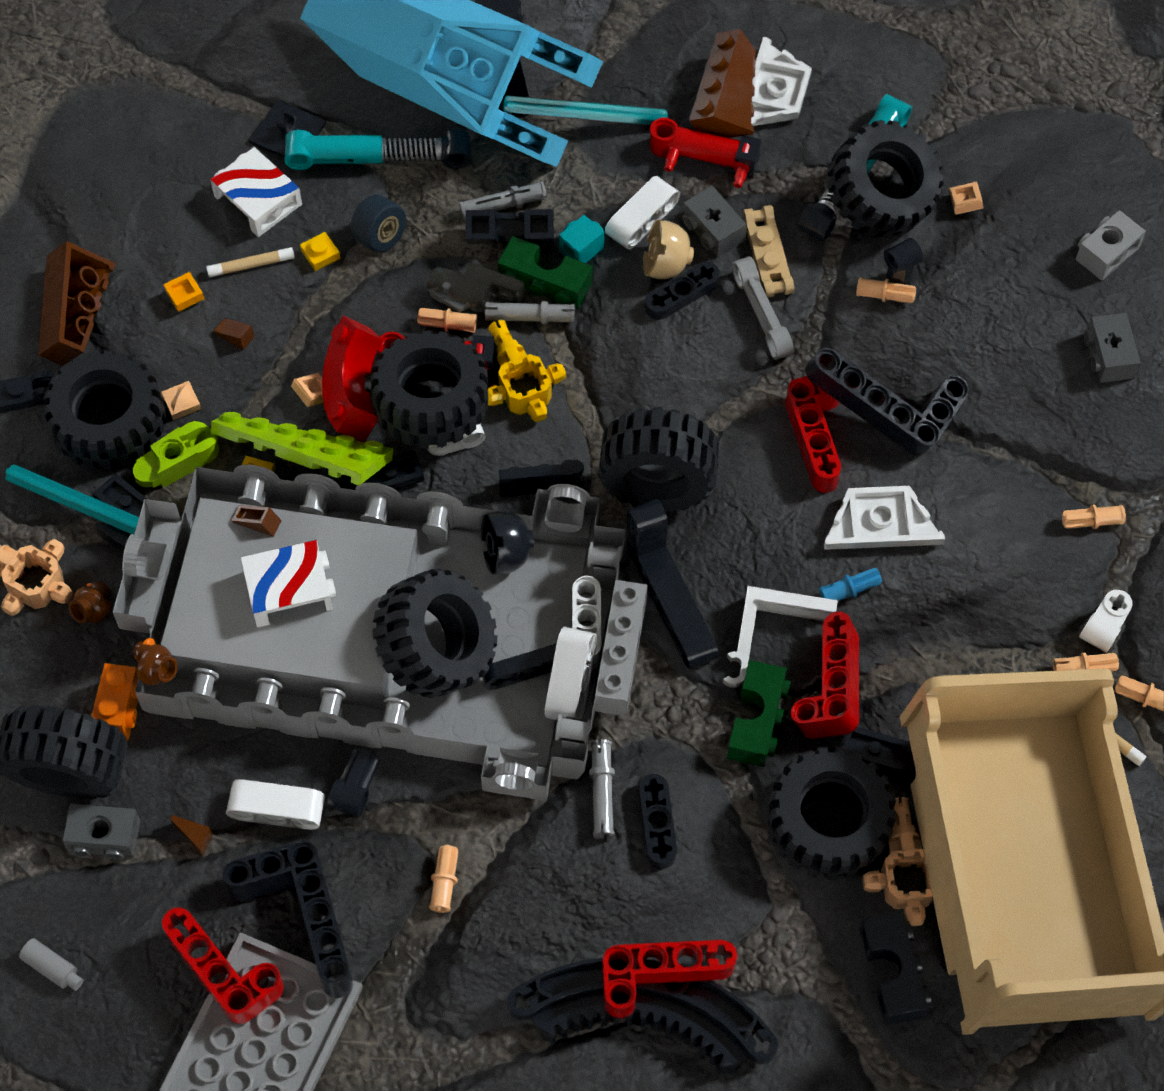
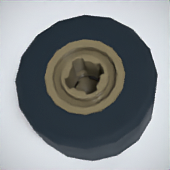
(378, 223)

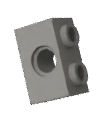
(1123, 239)

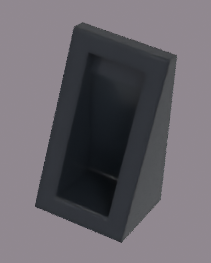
(113, 535)

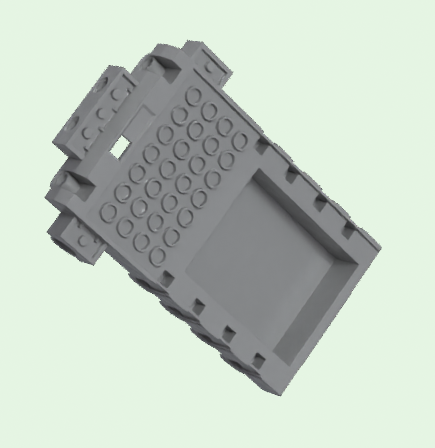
(320, 668)

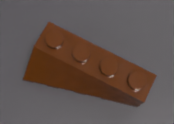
(726, 88)
(71, 300)

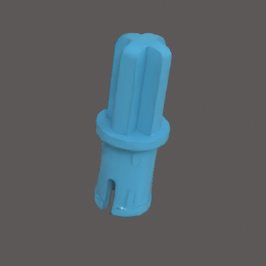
(851, 585)

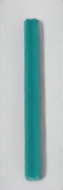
(582, 110)
(72, 498)

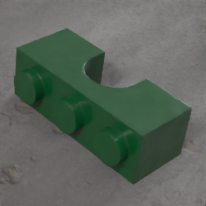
(564, 284)
(753, 738)

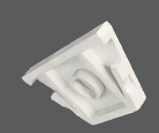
(778, 85)
(882, 519)

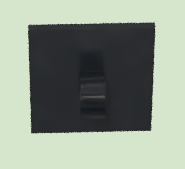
(281, 121)

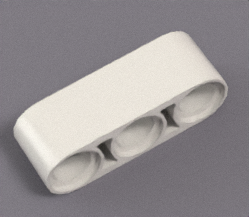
(637, 216)
(588, 610)
(570, 674)
(275, 804)

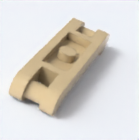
(768, 251)

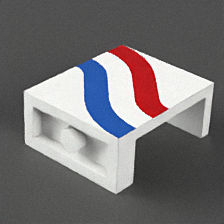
(257, 190)
(287, 579)

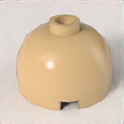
(667, 251)

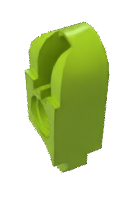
(195, 449)

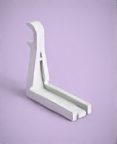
(773, 602)

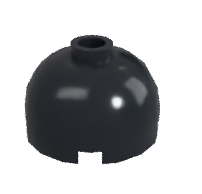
(506, 542)

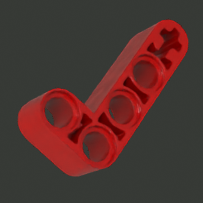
(815, 434)
(834, 674)
(214, 962)
(669, 971)

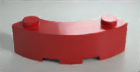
(343, 378)

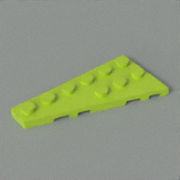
(307, 448)

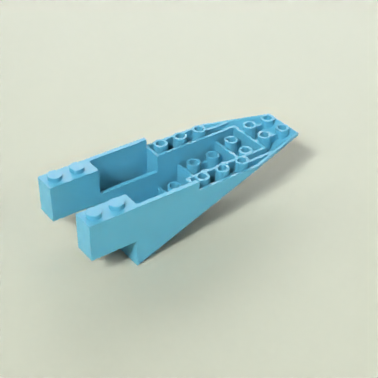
(449, 60)

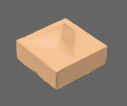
(966, 198)
(309, 389)
(181, 400)

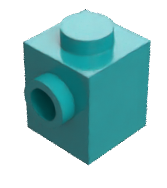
(581, 239)

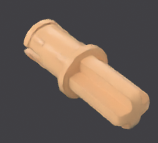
(885, 290)
(447, 319)
(1093, 517)
(1100, 661)
(1140, 692)
(444, 879)

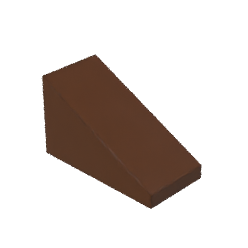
(235, 332)
(257, 518)
(195, 833)

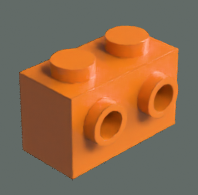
(117, 697)

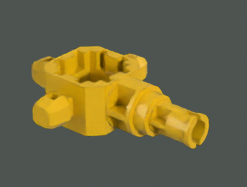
(515, 363)

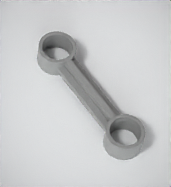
(777, 337)

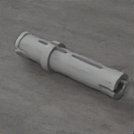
(511, 198)
(530, 312)
(602, 777)

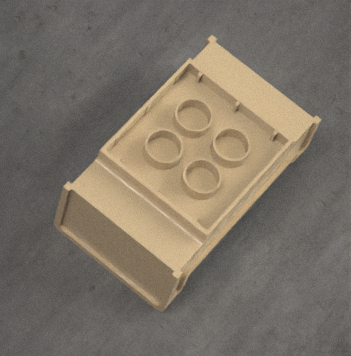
(1034, 848)

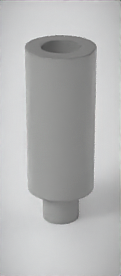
(50, 964)

